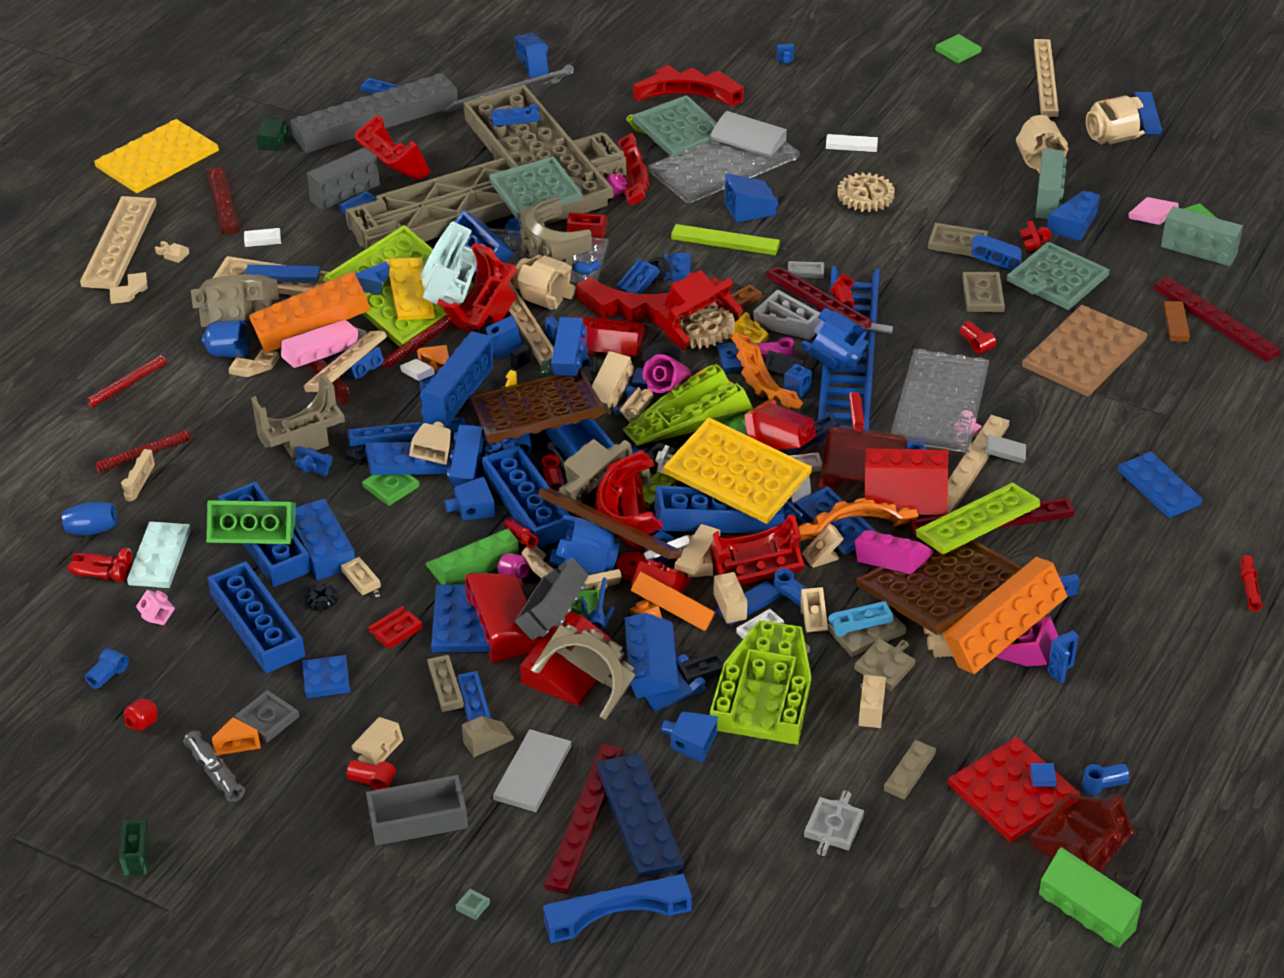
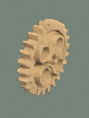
(865, 192)
(708, 326)

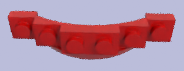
(636, 170)

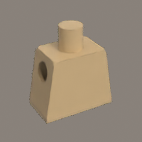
(431, 443)

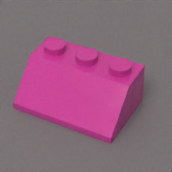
(891, 552)

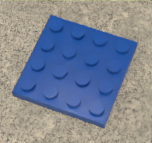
(456, 622)

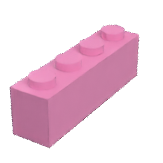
(319, 343)

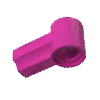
(784, 346)

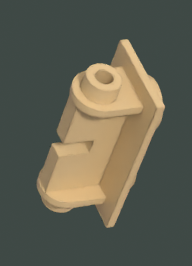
(636, 404)

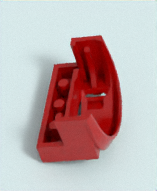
(630, 488)
(755, 553)

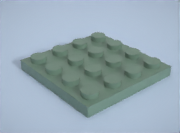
(676, 125)
(534, 183)
(1066, 274)

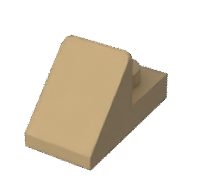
(822, 547)
(814, 610)

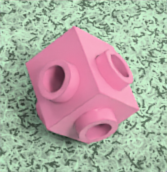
(155, 607)

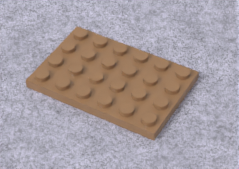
(1084, 350)

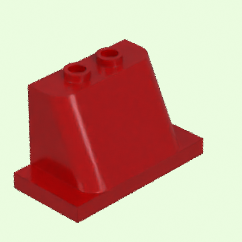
(779, 426)

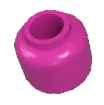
(618, 184)
(513, 564)

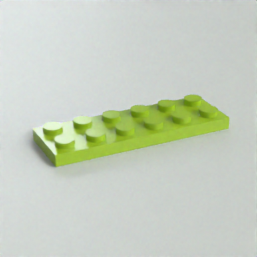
(977, 518)

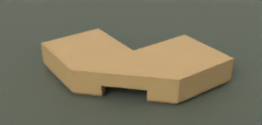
(136, 284)
(248, 368)
(534, 558)

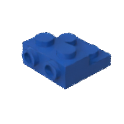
(367, 362)

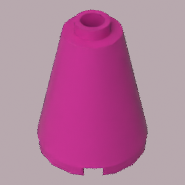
(664, 373)

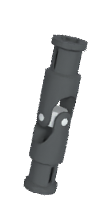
(214, 766)

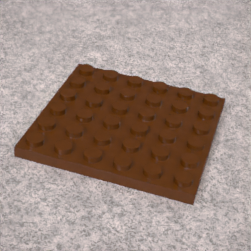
(536, 406)
(943, 585)

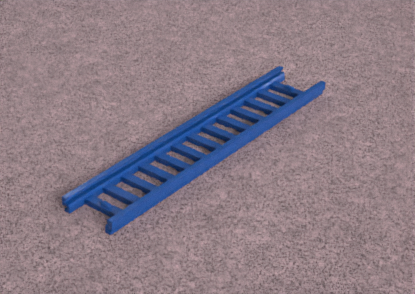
(860, 368)

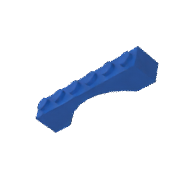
(664, 896)

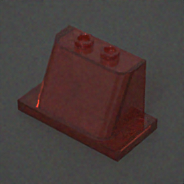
(1086, 828)

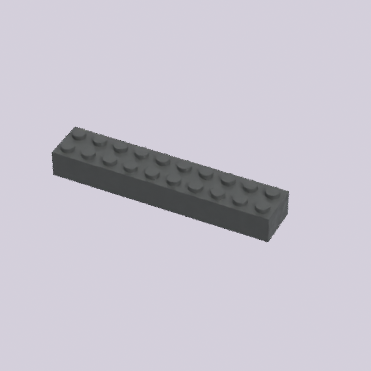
(393, 106)

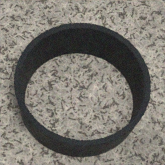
(662, 348)

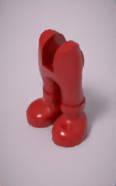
(102, 566)

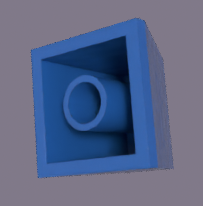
(748, 198)

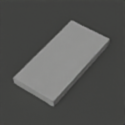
(532, 770)

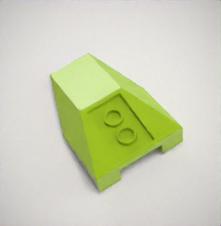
(689, 407)
(765, 684)

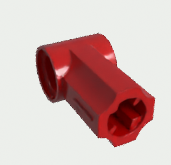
(842, 290)
(979, 340)
(551, 472)
(377, 776)

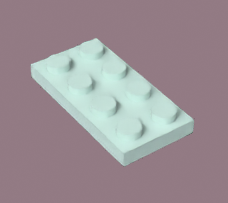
(159, 554)

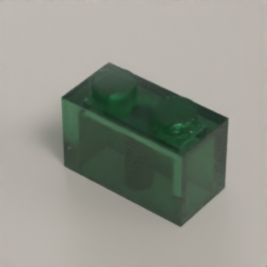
(272, 133)
(134, 847)

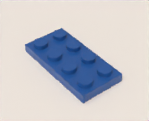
(394, 459)
(1160, 484)
(824, 501)

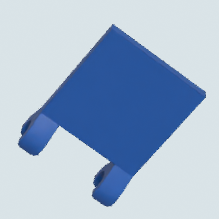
(665, 699)

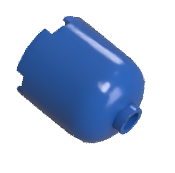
(227, 339)

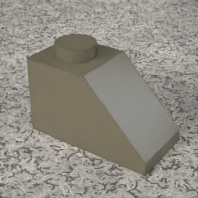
(484, 735)

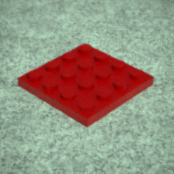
(1003, 790)

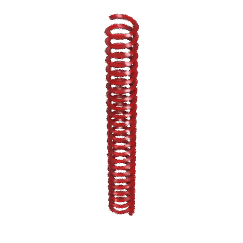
(414, 340)
(94, 401)
(856, 411)
(139, 448)

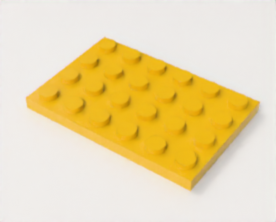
(156, 156)
(737, 470)

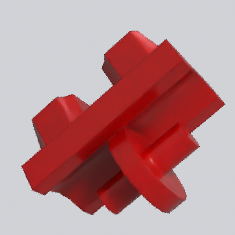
(1033, 238)

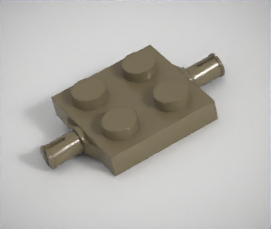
(886, 662)

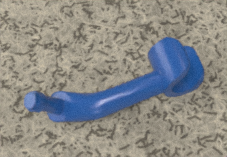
(628, 392)

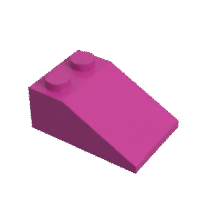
(1032, 646)

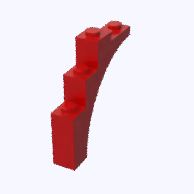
(691, 81)
(608, 301)

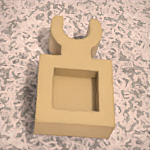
(174, 252)

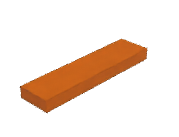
(673, 601)

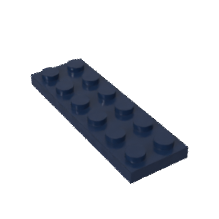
(639, 815)

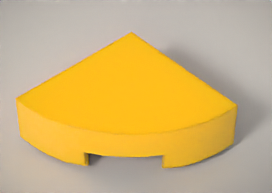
(512, 378)

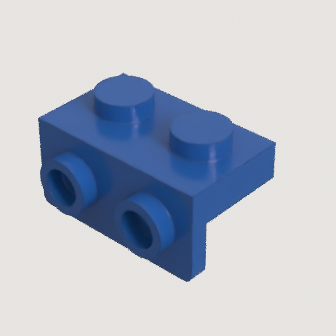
(1062, 655)

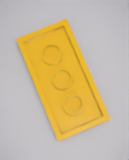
(408, 289)

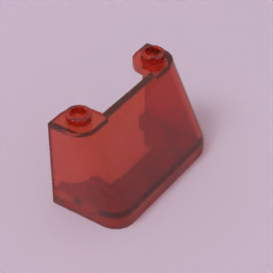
(846, 453)

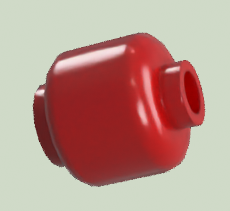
(140, 714)

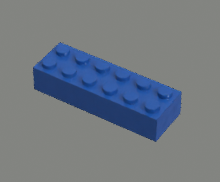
(457, 379)
(518, 488)
(688, 508)
(277, 561)
(256, 617)

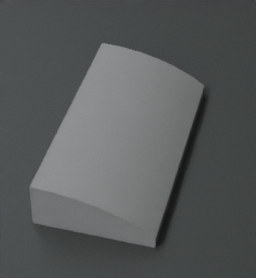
(749, 134)

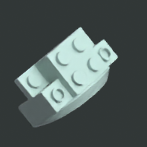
(441, 274)

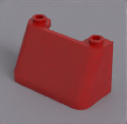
(400, 158)
(498, 603)

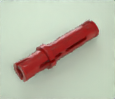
(522, 533)
(1250, 576)

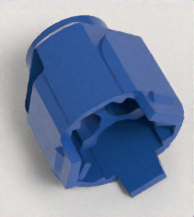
(838, 341)
(588, 544)

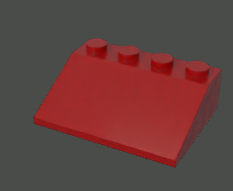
(613, 336)
(908, 479)
(559, 675)

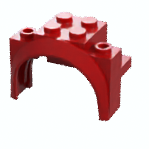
(489, 296)
(691, 296)

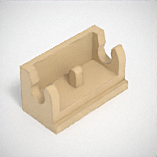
(378, 741)

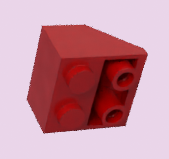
(595, 223)
(671, 577)

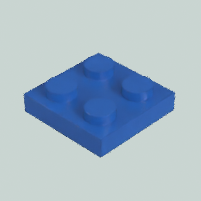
(326, 676)

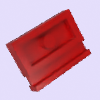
(395, 627)

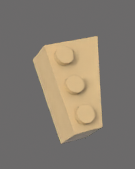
(613, 379)

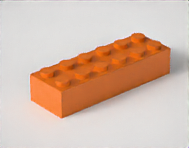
(309, 310)
(1005, 615)

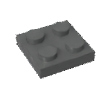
(268, 715)

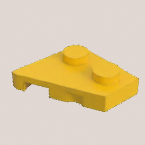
(747, 327)

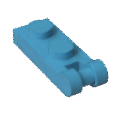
(860, 618)

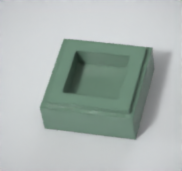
(1033, 284)
(472, 904)

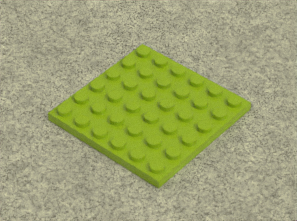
(398, 244)

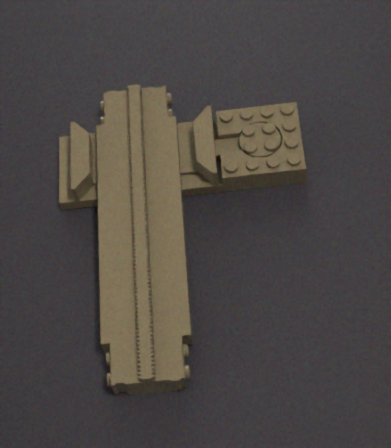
(435, 203)

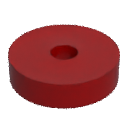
(628, 564)

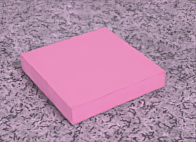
(1152, 210)

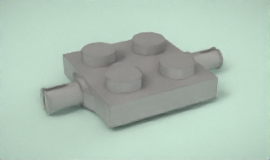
(834, 823)

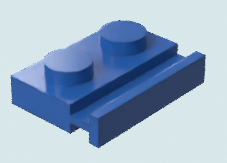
(678, 267)
(638, 277)

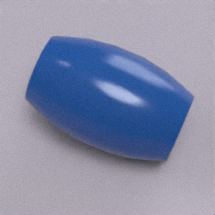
(89, 518)

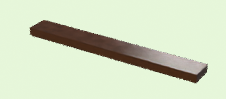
(610, 523)

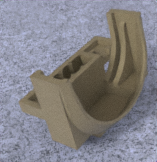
(548, 242)
(231, 297)
(304, 428)
(590, 464)
(592, 656)

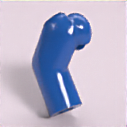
(586, 268)

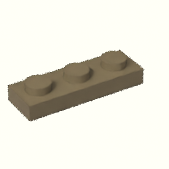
(445, 683)
(909, 769)

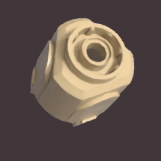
(1114, 120)
(1037, 135)
(544, 281)

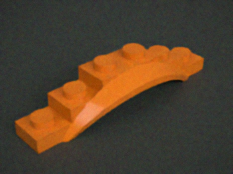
(758, 375)
(859, 507)

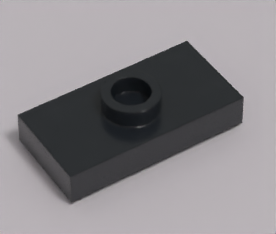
(781, 363)

